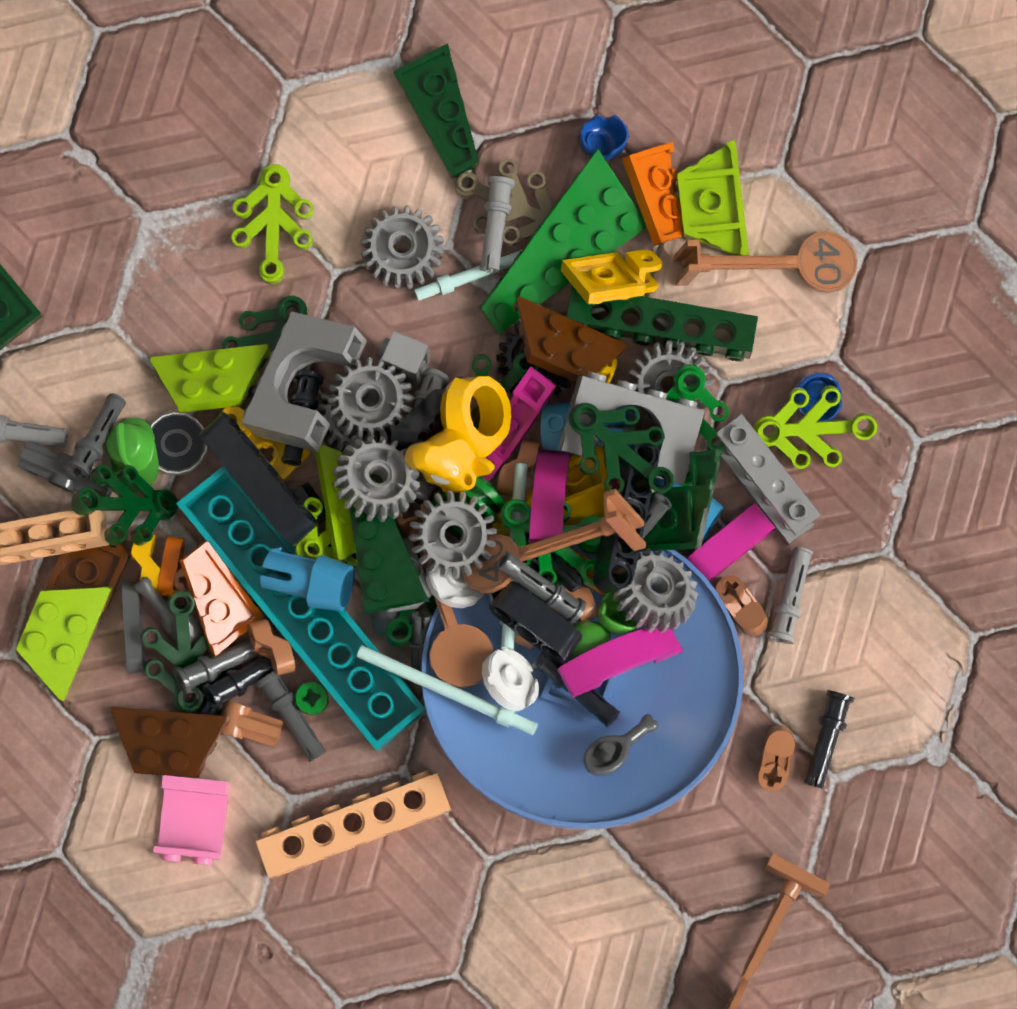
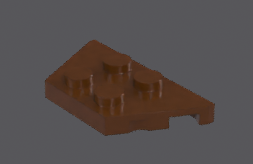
(562, 343)
(90, 569)
(168, 740)

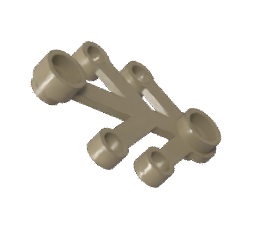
(518, 201)

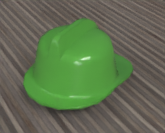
(133, 444)

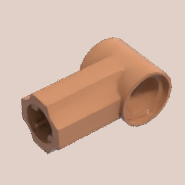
(251, 725)

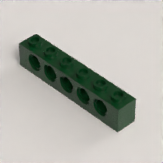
(647, 309)

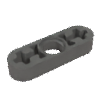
(132, 628)

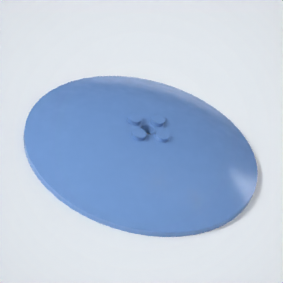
(544, 774)

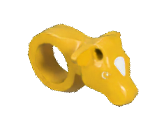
(460, 450)

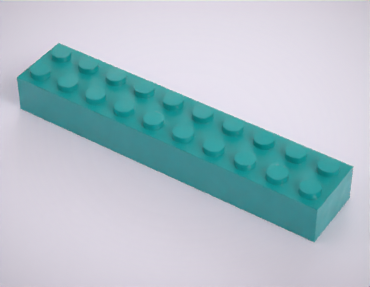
(323, 638)

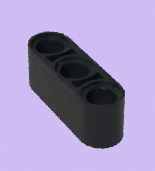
(421, 422)
(536, 622)

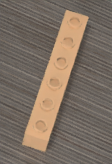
(50, 535)
(279, 862)

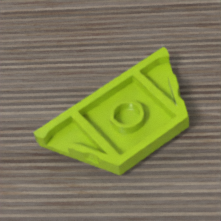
(714, 202)
(210, 377)
(337, 517)
(61, 633)

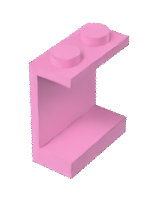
(192, 819)

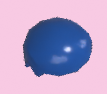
(605, 134)
(813, 384)

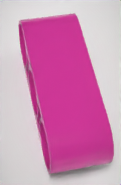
(731, 542)

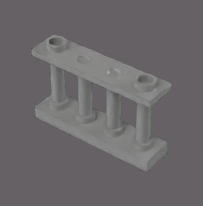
(766, 480)

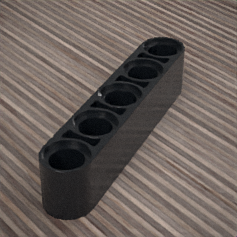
(258, 479)
(609, 556)

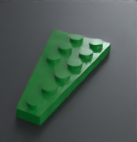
(586, 221)

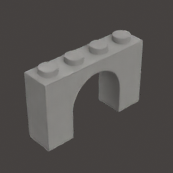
(301, 342)
(677, 420)

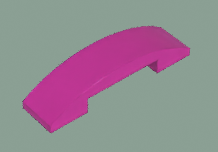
(526, 405)
(548, 495)
(617, 657)

